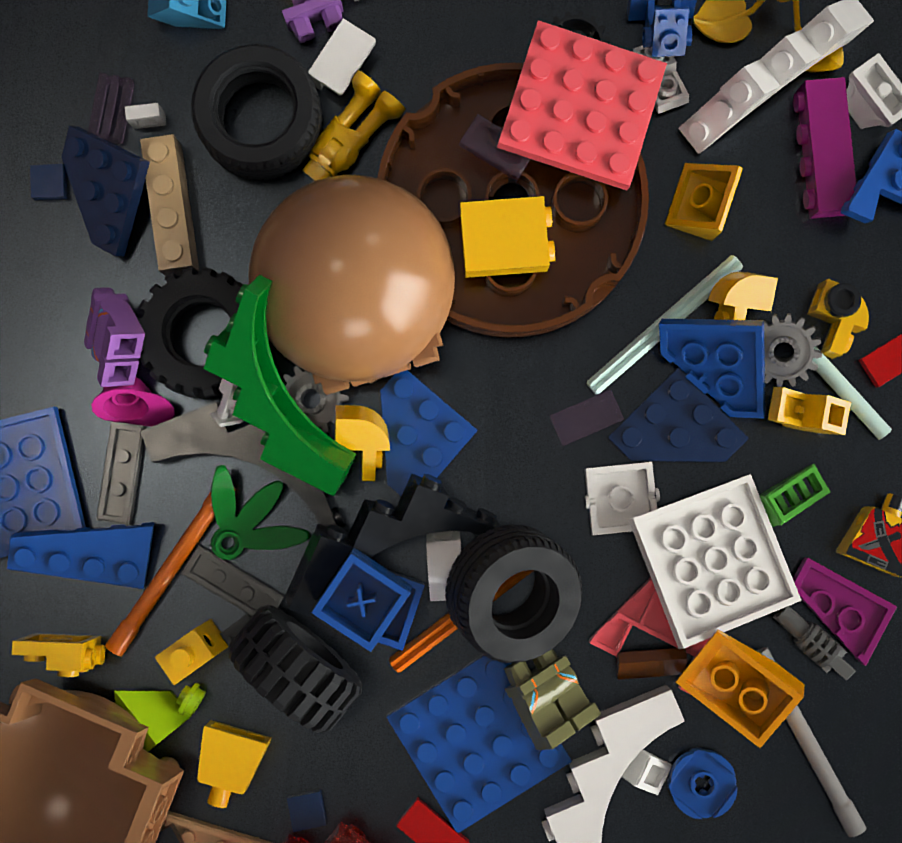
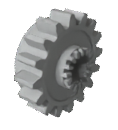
(803, 345)
(323, 413)

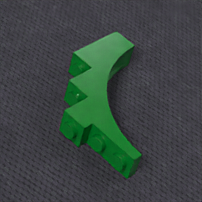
(290, 438)

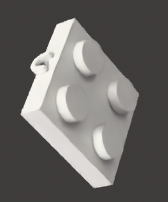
(619, 495)

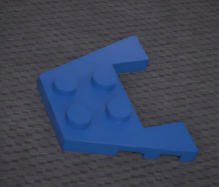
(882, 178)

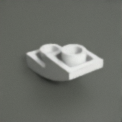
(672, 90)

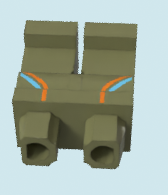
(549, 699)

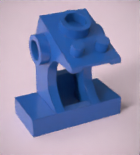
(665, 25)

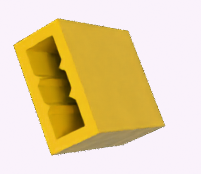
(506, 236)

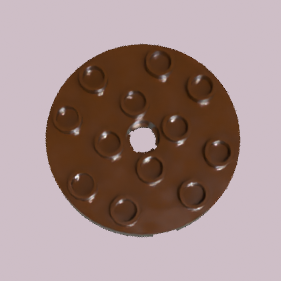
(592, 222)

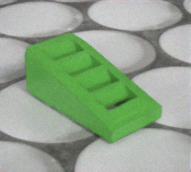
(775, 505)

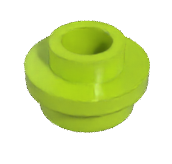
(190, 699)

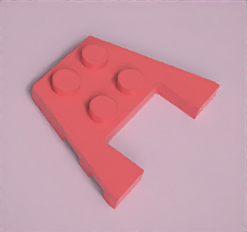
(644, 612)

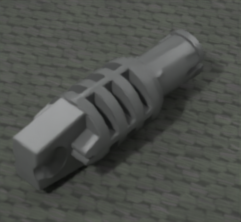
(815, 642)

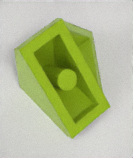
(155, 710)

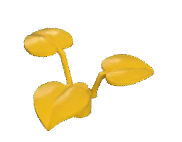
(729, 22)

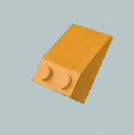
(742, 687)

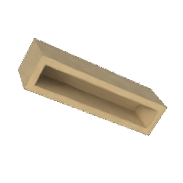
(169, 205)

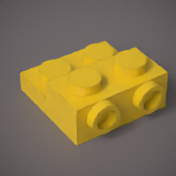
(63, 652)

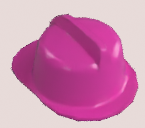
(132, 405)

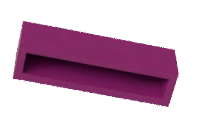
(825, 146)

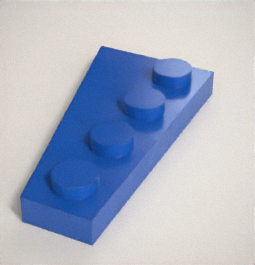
(95, 555)

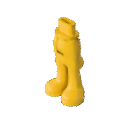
(338, 144)

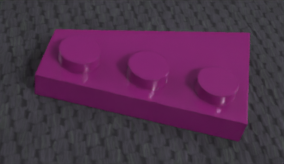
(844, 608)

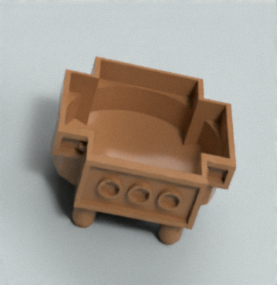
(78, 770)

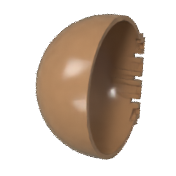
(354, 280)

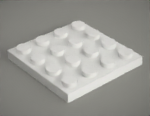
(714, 561)

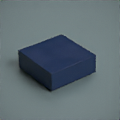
(48, 182)
(307, 810)

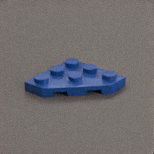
(720, 360)
(421, 430)

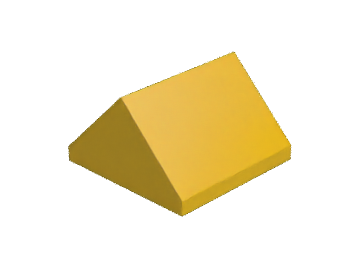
(703, 199)

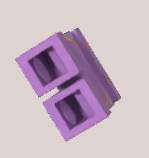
(113, 337)

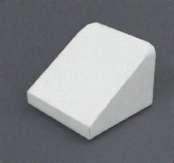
(647, 772)

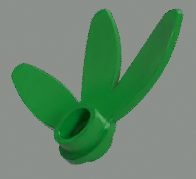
(242, 525)

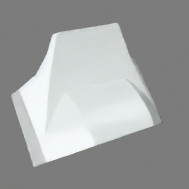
(874, 94)

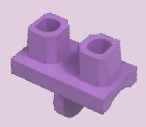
(309, 11)

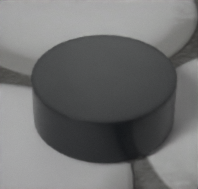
(842, 300)

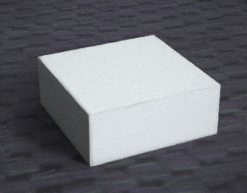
(145, 115)

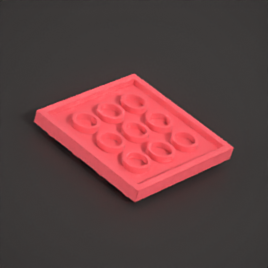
(582, 105)

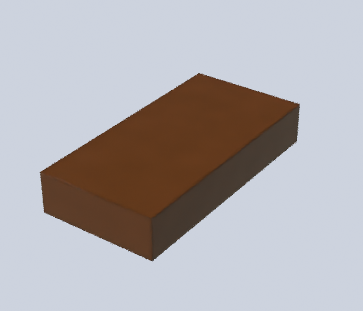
(651, 663)

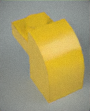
(742, 291)
(839, 335)
(809, 412)
(364, 431)

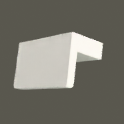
(341, 57)

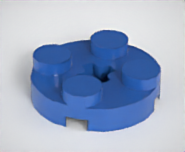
(704, 803)

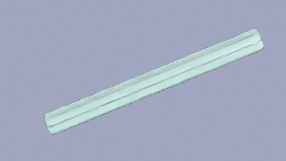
(651, 335)

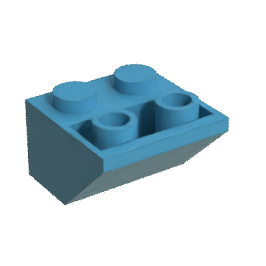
(189, 13)

